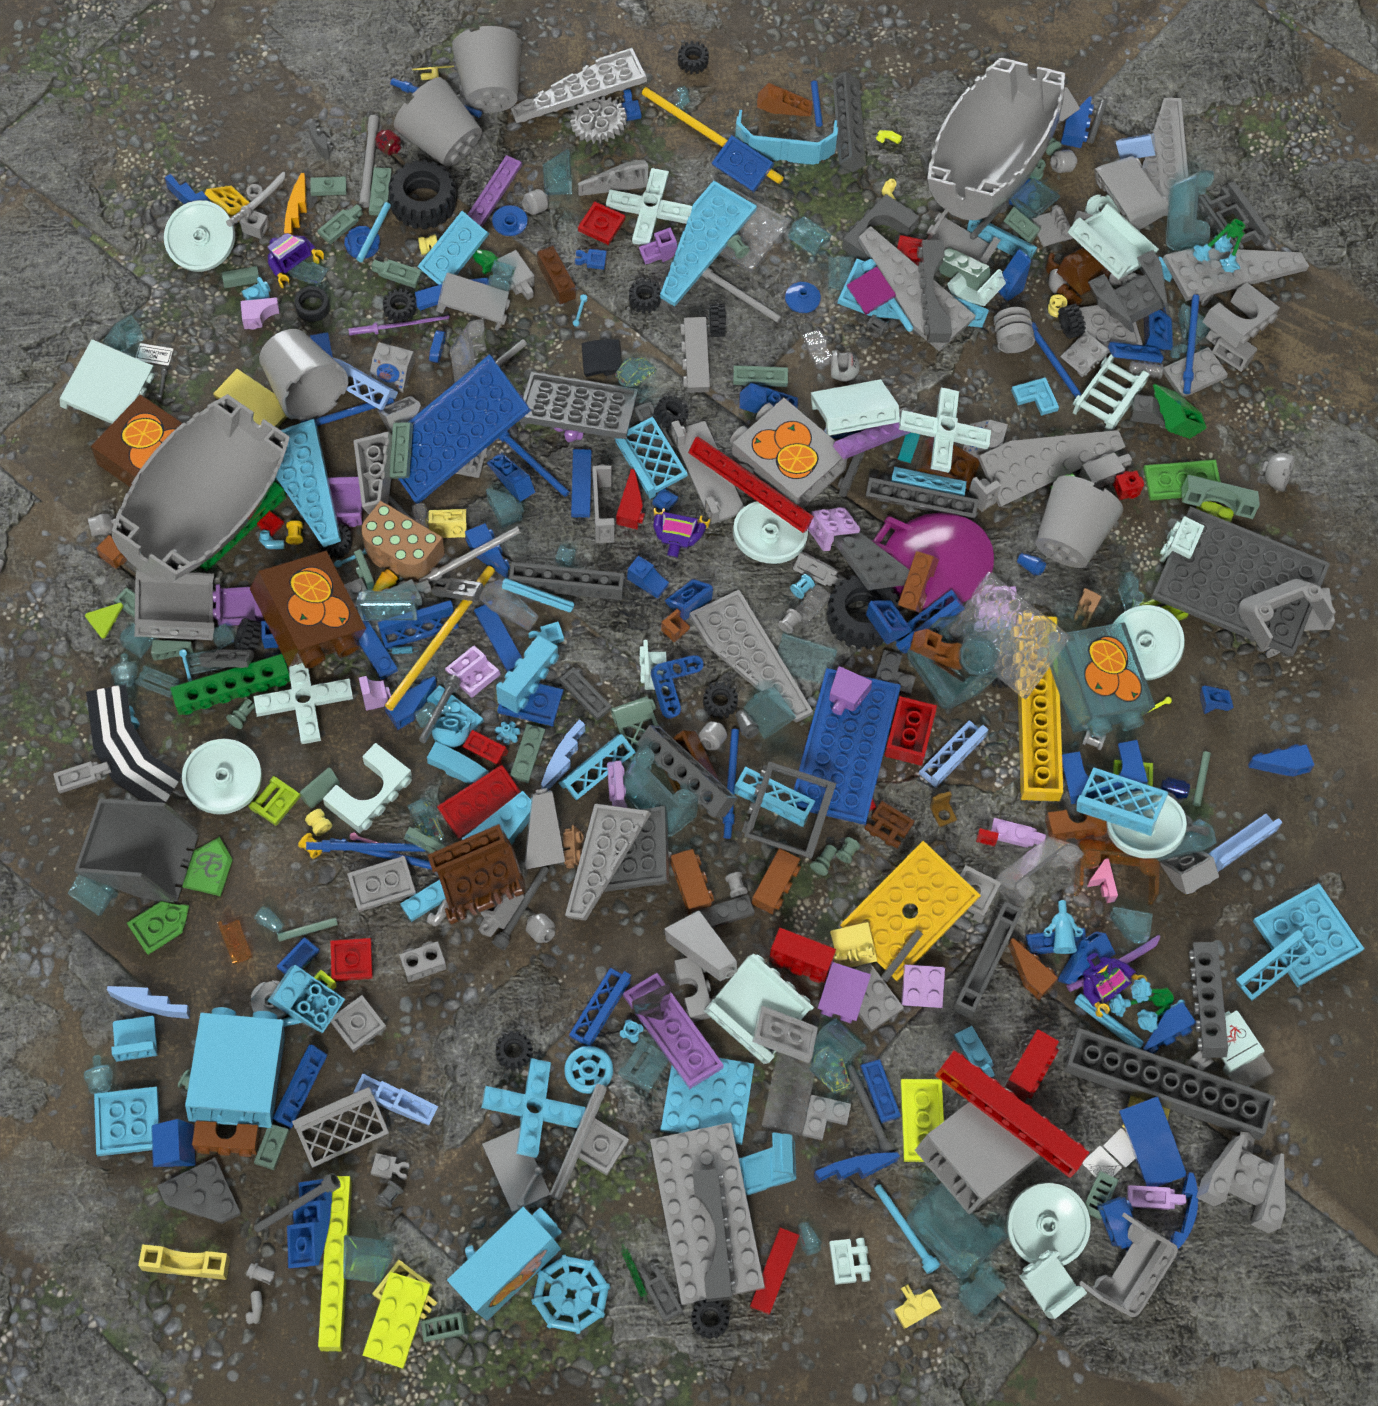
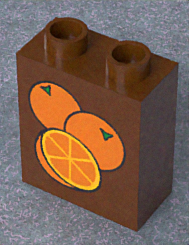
(133, 439)
(308, 610)

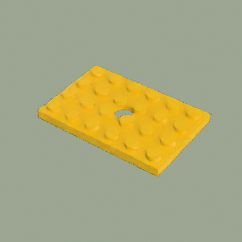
(922, 881)

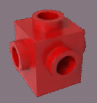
(1128, 485)

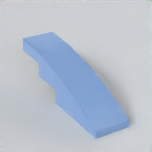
(560, 760)
(142, 999)
(398, 1100)

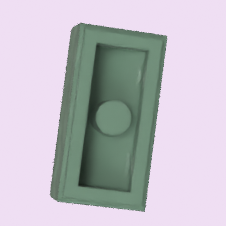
(240, 277)
(319, 788)

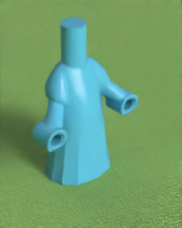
(1064, 926)

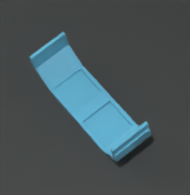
(787, 149)
(770, 1166)

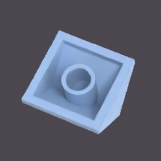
(1136, 146)

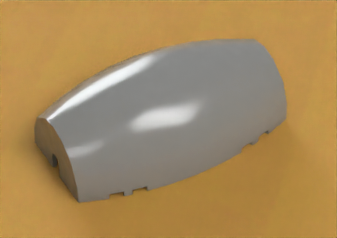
(994, 138)
(198, 490)

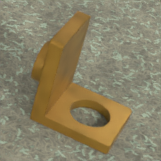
(939, 803)

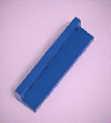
(952, 609)
(424, 616)
(606, 1008)

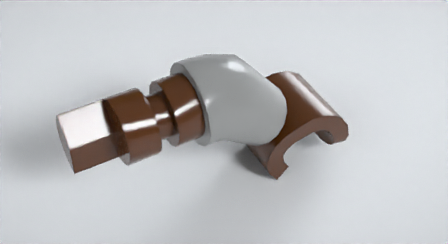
(1058, 284)

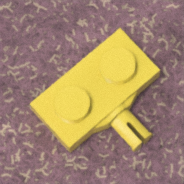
(916, 1306)

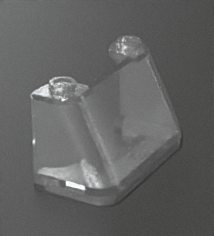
(466, 348)
(1014, 880)

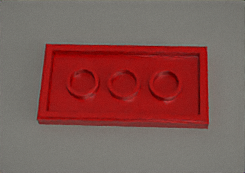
(478, 801)

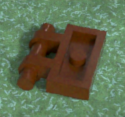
(892, 820)

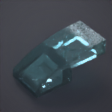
(308, 272)

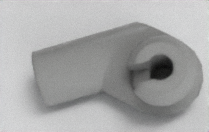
(441, 914)
(256, 1301)

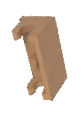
(1087, 606)

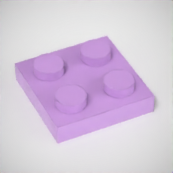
(923, 986)

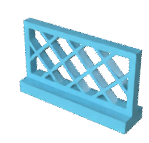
(635, 462)
(1118, 815)

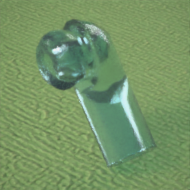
(684, 97)
(1176, 350)

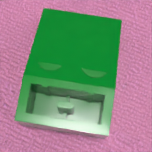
(1178, 413)

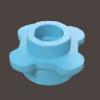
(631, 1025)

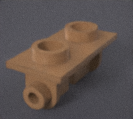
(572, 838)

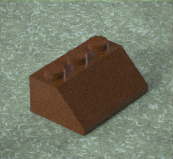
(1081, 268)
(691, 743)

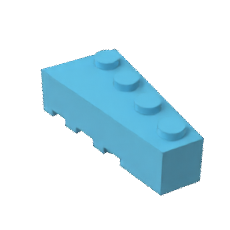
(512, 817)

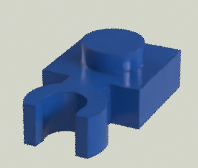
(594, 258)

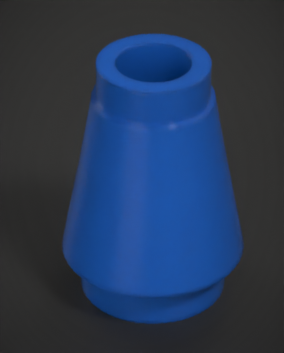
(1032, 564)

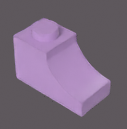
(257, 311)
(374, 693)

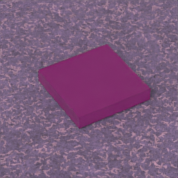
(871, 290)

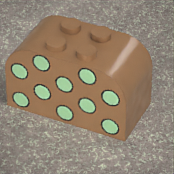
(400, 543)

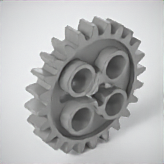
(598, 120)

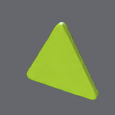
(104, 618)

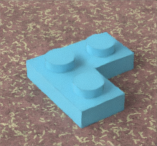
(1036, 391)

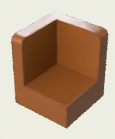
(674, 626)

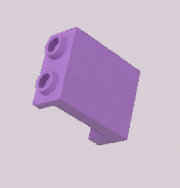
(346, 500)
(235, 605)
(843, 992)

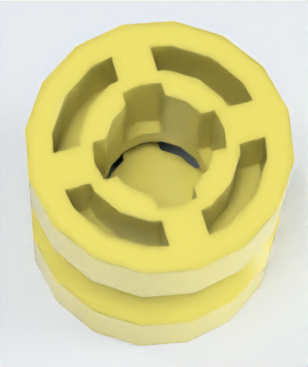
(426, 244)
(318, 822)

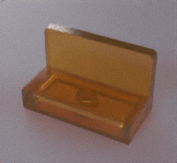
(235, 941)

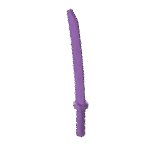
(374, 328)
(1126, 959)

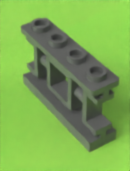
(1240, 208)

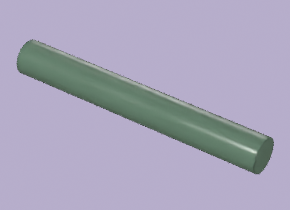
(1201, 778)
(307, 929)

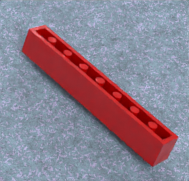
(1012, 1114)

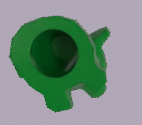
(484, 259)

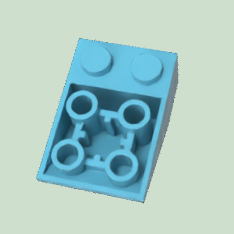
(306, 999)

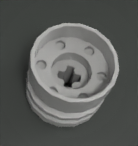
(1014, 330)

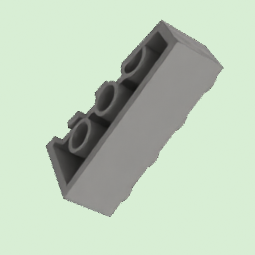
(696, 354)
(373, 469)

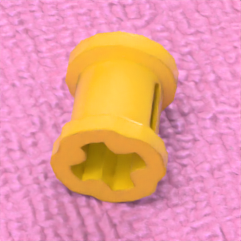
(294, 532)
(302, 844)

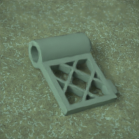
(631, 714)

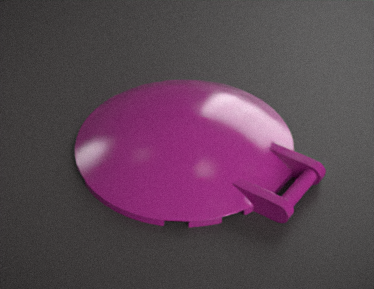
(957, 542)

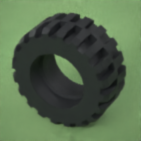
(418, 176)
(847, 628)

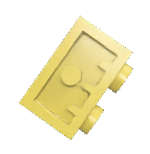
(448, 522)

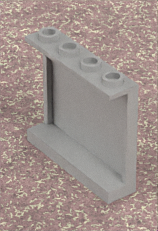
(174, 608)

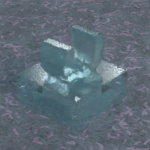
(222, 636)

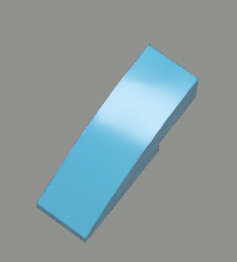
(455, 764)

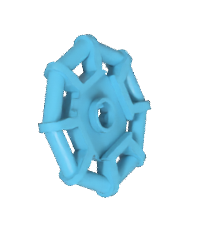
(558, 1291)

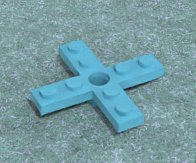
(535, 1095)

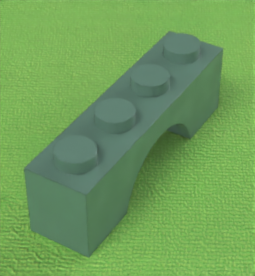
(1240, 500)

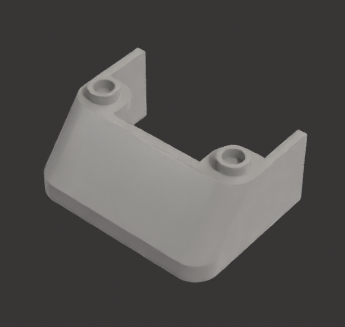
(1259, 607)
(1138, 1271)

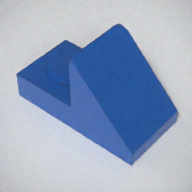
(1215, 698)

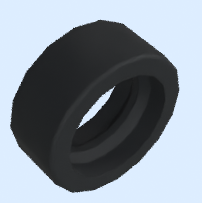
(309, 292)

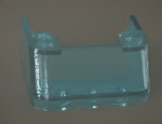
(943, 686)

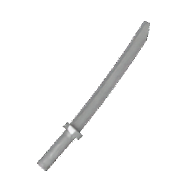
(246, 210)

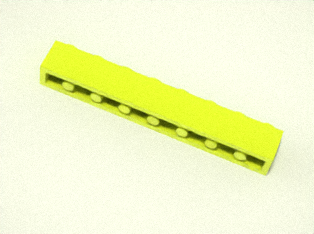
(333, 1283)

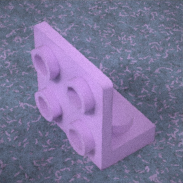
(829, 524)

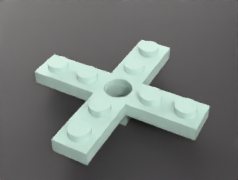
(648, 215)
(943, 438)
(305, 712)

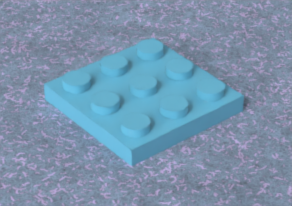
(125, 1120)

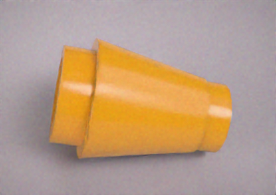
(385, 580)

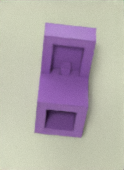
(662, 248)

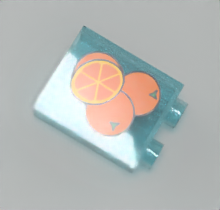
(1102, 680)

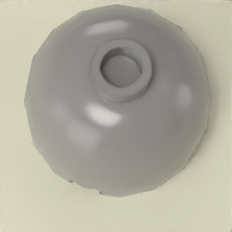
(1278, 470)

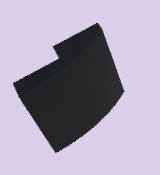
(601, 357)

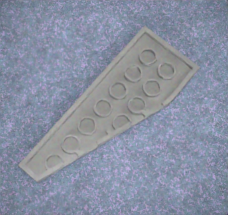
(1170, 155)

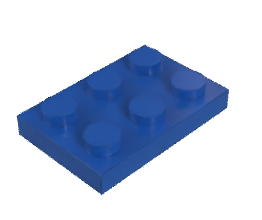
(742, 163)
(541, 706)

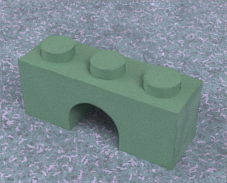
(972, 270)

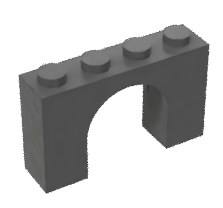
(885, 212)

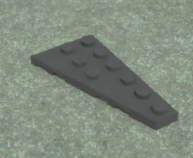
(870, 562)

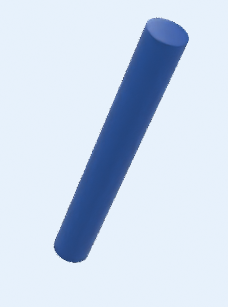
(816, 103)

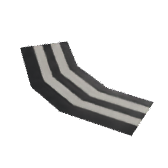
(123, 749)

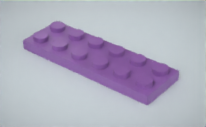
(677, 1036)

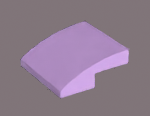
(473, 671)

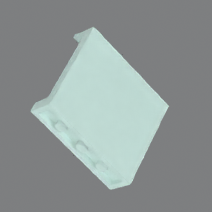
(1112, 241)
(106, 382)
(856, 407)
(743, 995)

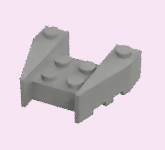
(1249, 1179)

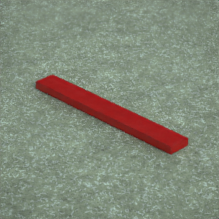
(750, 484)

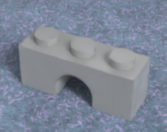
(691, 973)

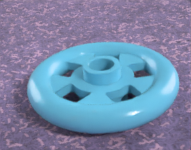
(587, 1052)

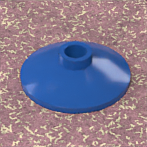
(507, 215)
(802, 303)

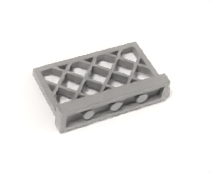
(333, 1110)

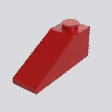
(630, 510)

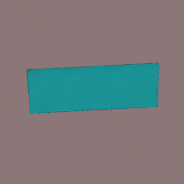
(908, 447)

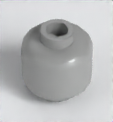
(1063, 161)
(535, 202)
(712, 735)
(540, 928)

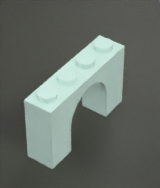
(362, 812)

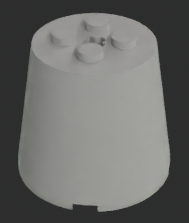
(488, 67)
(438, 123)
(302, 375)
(1076, 521)

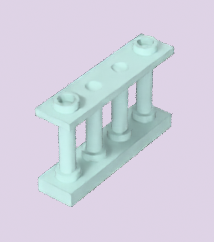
(1119, 407)

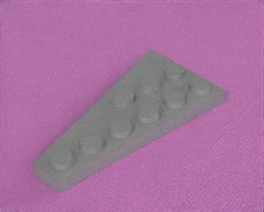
(605, 846)

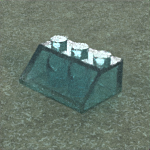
(387, 605)

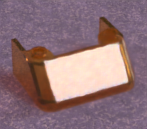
(1097, 851)

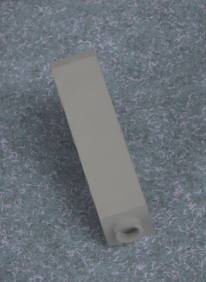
(543, 834)
(702, 945)

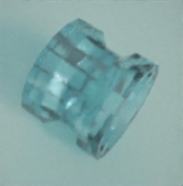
(565, 555)

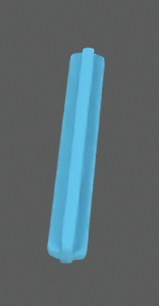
(537, 595)
(1110, 1023)

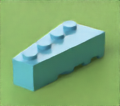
(527, 674)

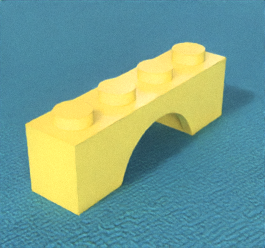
(168, 1261)

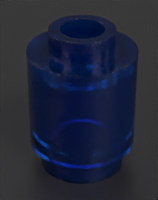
(1177, 787)

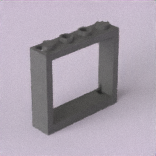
(760, 792)

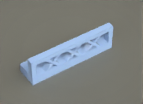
(371, 384)
(956, 757)
(1244, 841)

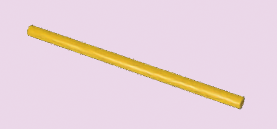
(697, 125)
(435, 644)

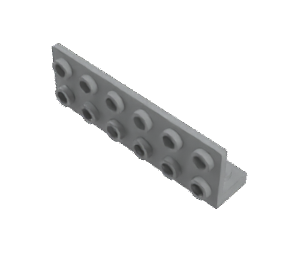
(715, 492)

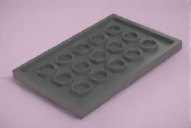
(579, 405)

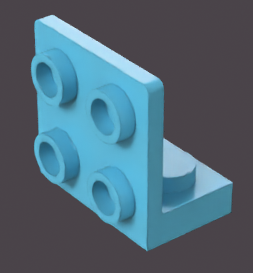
(134, 1038)

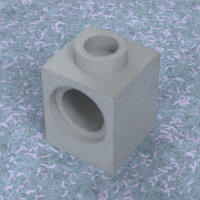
(259, 227)

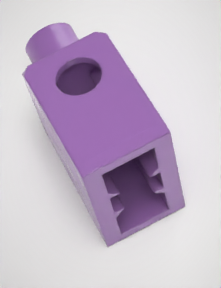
(848, 690)

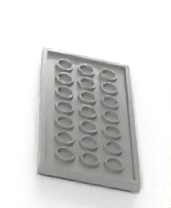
(688, 1221)

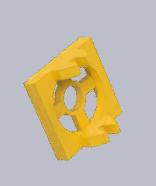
(219, 197)

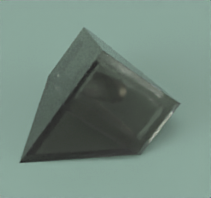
(653, 1003)

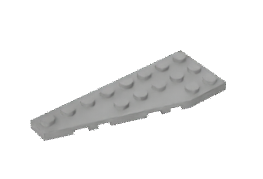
(606, 76)
(1209, 278)
(905, 282)
(1035, 462)
(740, 641)

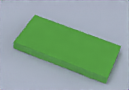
(1166, 480)

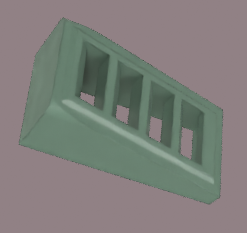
(168, 649)
(1101, 1176)
(462, 1323)

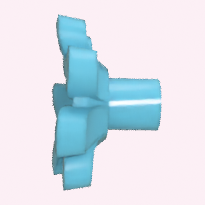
(507, 732)

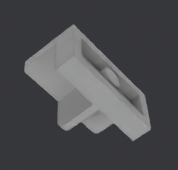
(984, 492)

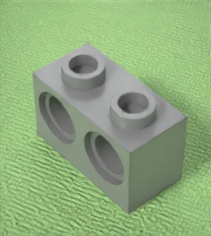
(425, 966)

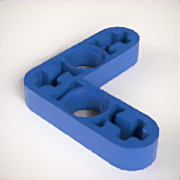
(669, 675)

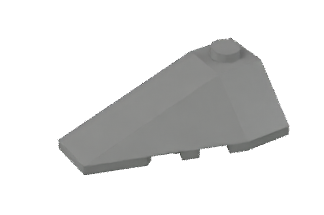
(622, 177)

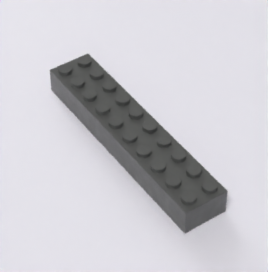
(1174, 1084)

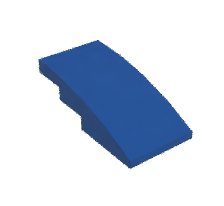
(1152, 1143)
(309, 1228)

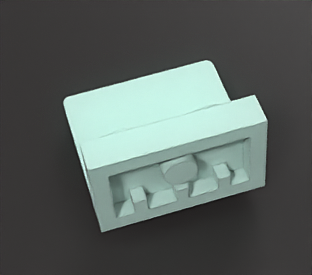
(1182, 538)
(647, 662)

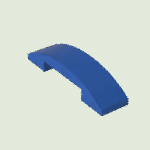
(1190, 1190)

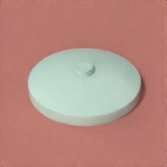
(199, 236)
(766, 535)
(1155, 638)
(221, 776)
(1167, 832)
(1048, 1219)

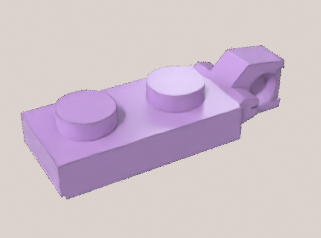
(615, 780)
(1016, 833)
(1154, 1197)

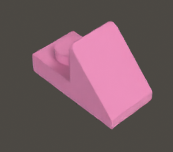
(1104, 877)

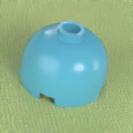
(451, 730)

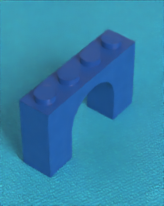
(1077, 778)

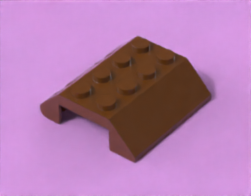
(477, 873)

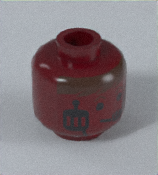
(388, 142)

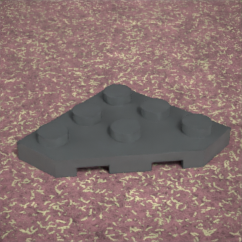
(201, 1193)

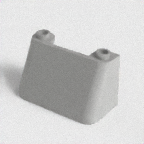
(1131, 191)

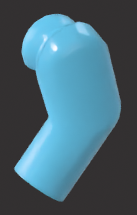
(269, 542)

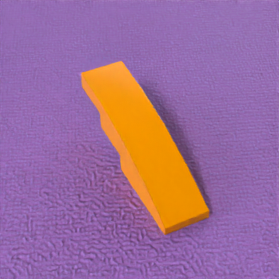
(296, 205)

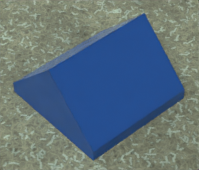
(1158, 330)
(690, 597)
(887, 620)
(173, 1144)

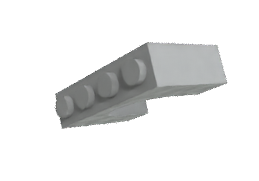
(1236, 329)

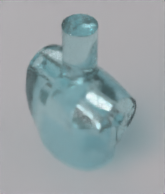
(124, 672)
(424, 714)
(99, 1077)

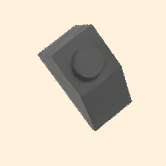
(1146, 410)

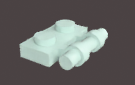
(843, 1263)

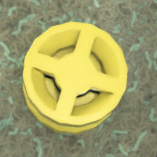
(1055, 301)

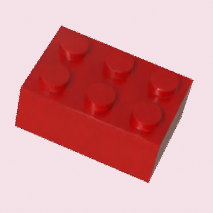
(910, 731)
(801, 955)
(1032, 1066)

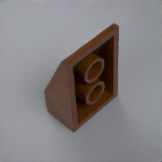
(963, 465)

